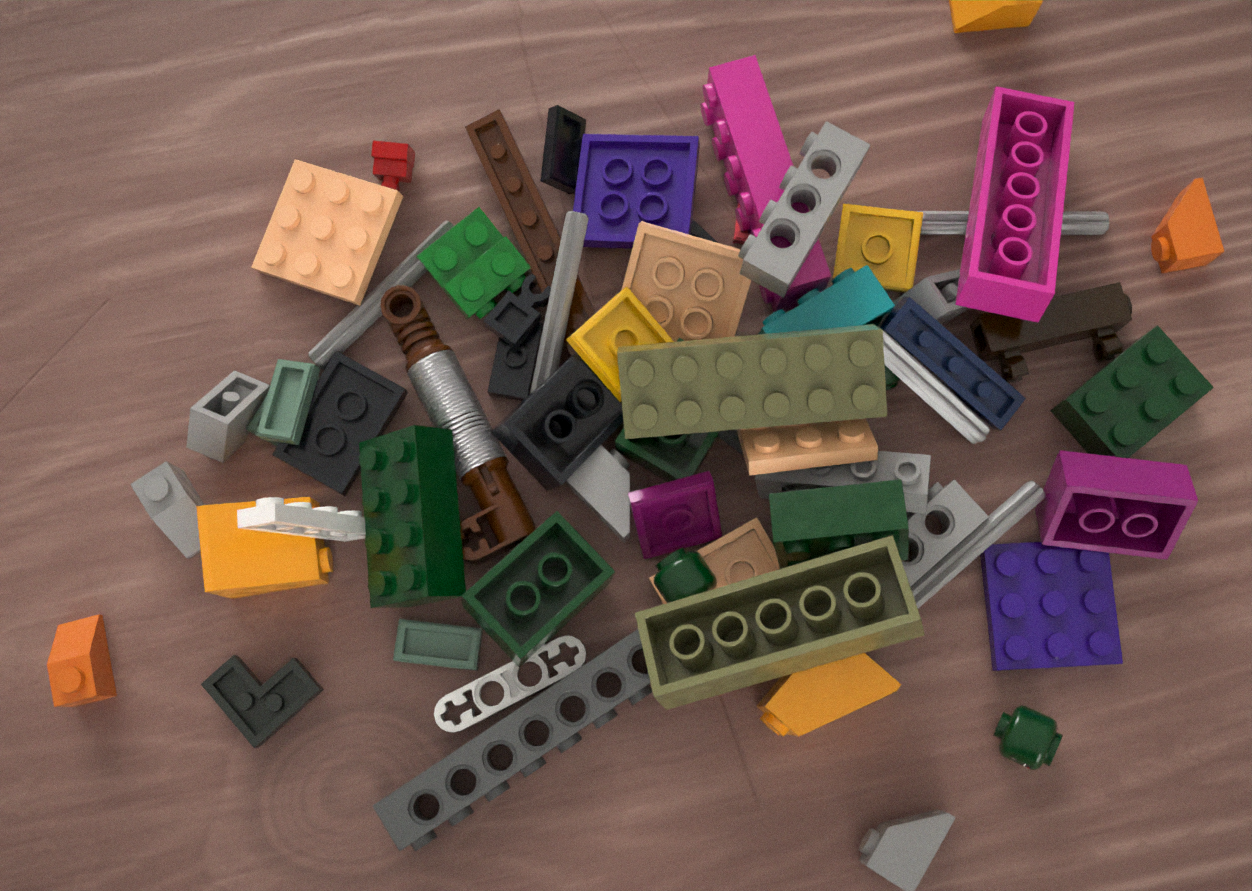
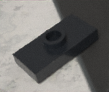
(562, 149)
(515, 368)

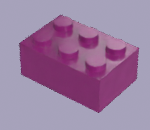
(1115, 504)

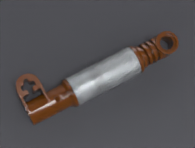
(454, 406)

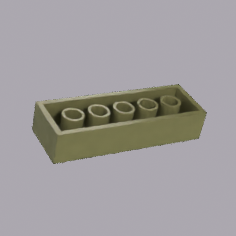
(752, 381)
(778, 623)

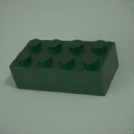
(411, 517)

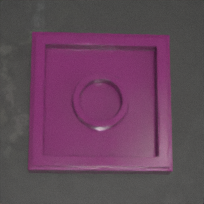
(676, 514)

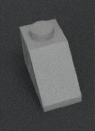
(937, 296)
(222, 415)
(604, 488)
(172, 505)
(905, 846)

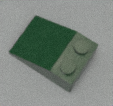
(670, 455)

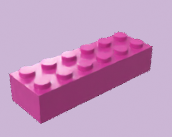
(755, 162)
(1016, 205)

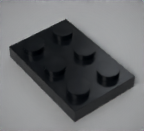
(345, 409)

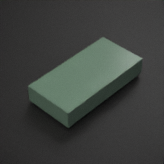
(288, 402)
(438, 644)

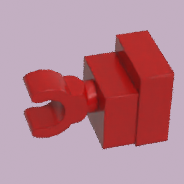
(392, 163)

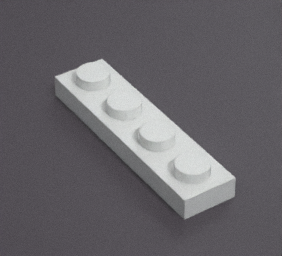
(302, 520)

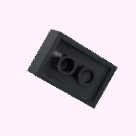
(561, 423)

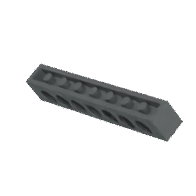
(401, 808)

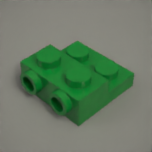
(474, 264)

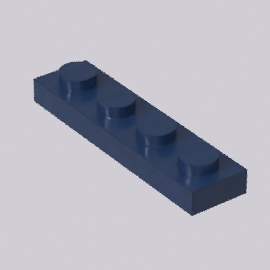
(952, 363)

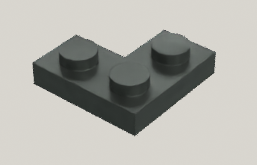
(257, 707)

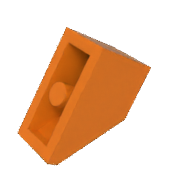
(1187, 232)
(80, 663)

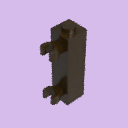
(1066, 319)

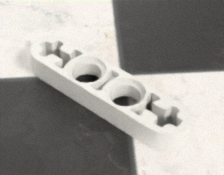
(513, 689)

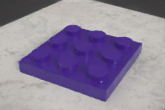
(633, 182)
(1049, 607)

